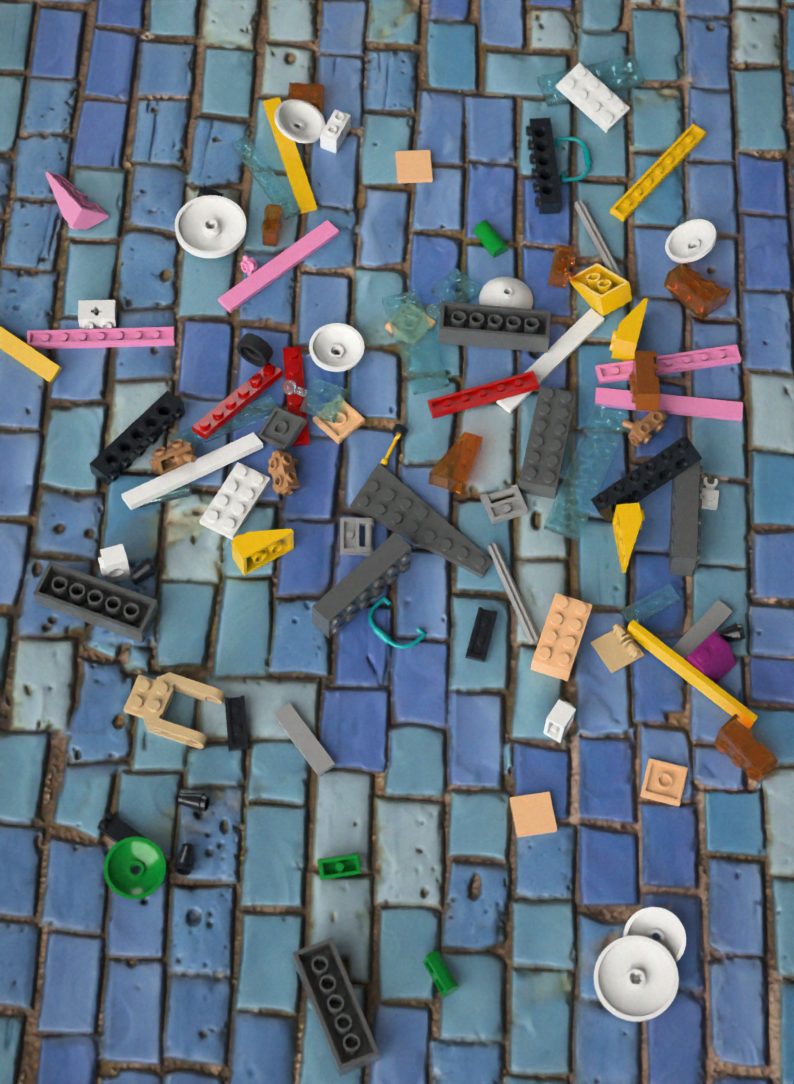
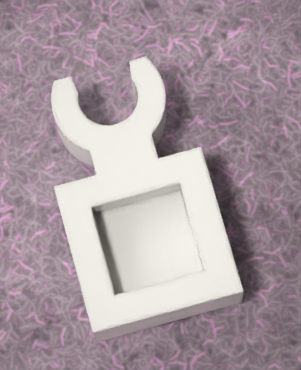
(709, 495)

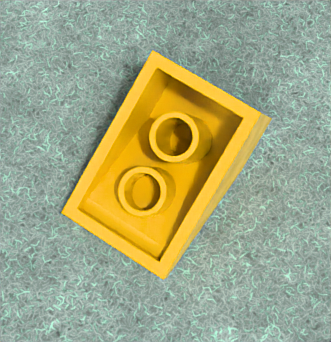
(602, 289)
(626, 337)
(626, 527)
(260, 547)

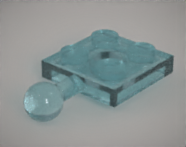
(444, 291)
(311, 402)

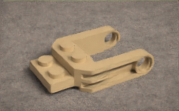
(152, 699)

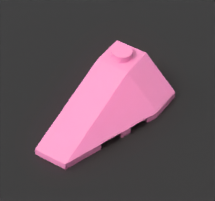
(74, 204)

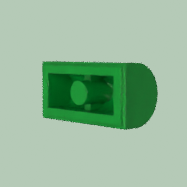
(490, 239)
(339, 866)
(440, 973)

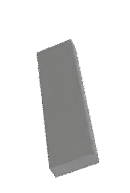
(707, 624)
(304, 739)

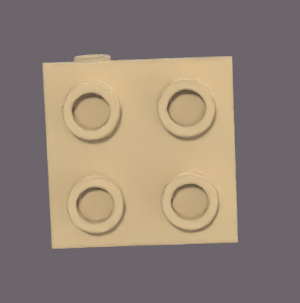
(617, 648)

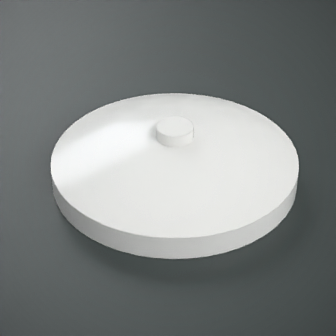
(210, 226)
(636, 978)

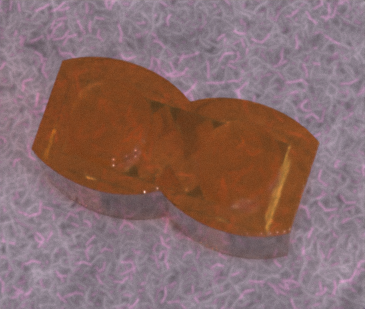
(271, 225)

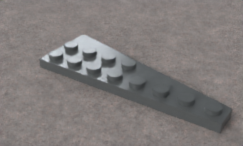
(406, 514)

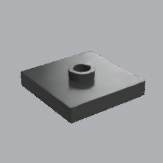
(281, 429)

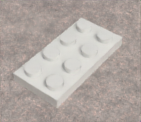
(592, 97)
(235, 501)

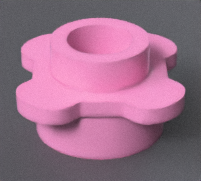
(248, 265)

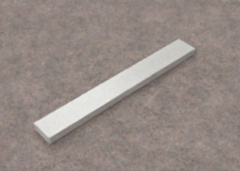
(558, 354)
(192, 471)

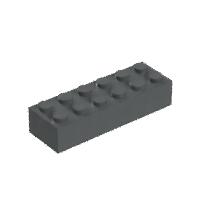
(494, 327)
(547, 442)
(685, 521)
(361, 585)
(96, 601)
(335, 1006)

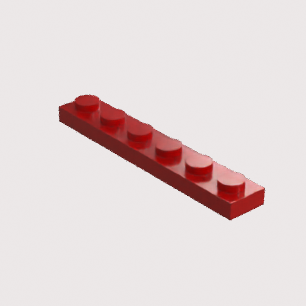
(294, 371)
(483, 394)
(237, 401)

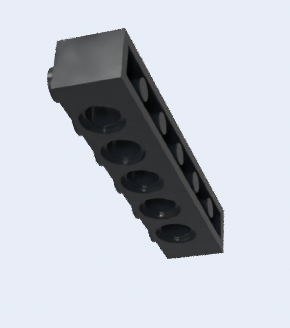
(544, 166)
(139, 428)
(647, 477)

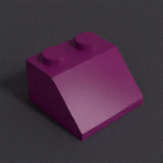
(713, 657)

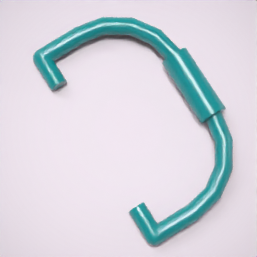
(587, 157)
(385, 637)

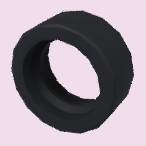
(254, 350)

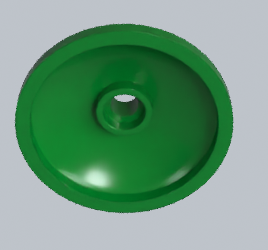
(121, 862)

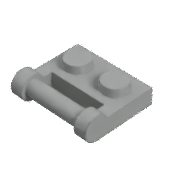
(504, 509)
(350, 536)

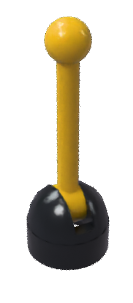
(399, 432)

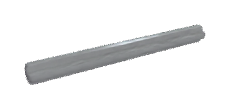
(597, 238)
(513, 594)

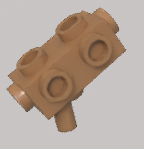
(643, 430)
(173, 456)
(283, 472)

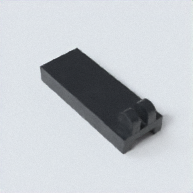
(481, 634)
(236, 723)
(116, 829)

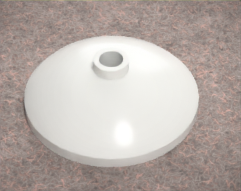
(299, 121)
(691, 241)
(494, 293)
(336, 339)
(659, 921)

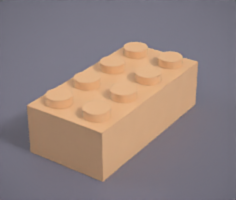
(561, 637)

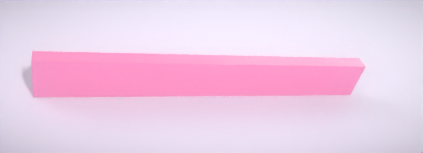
(278, 266)
(101, 337)
(673, 363)
(674, 404)

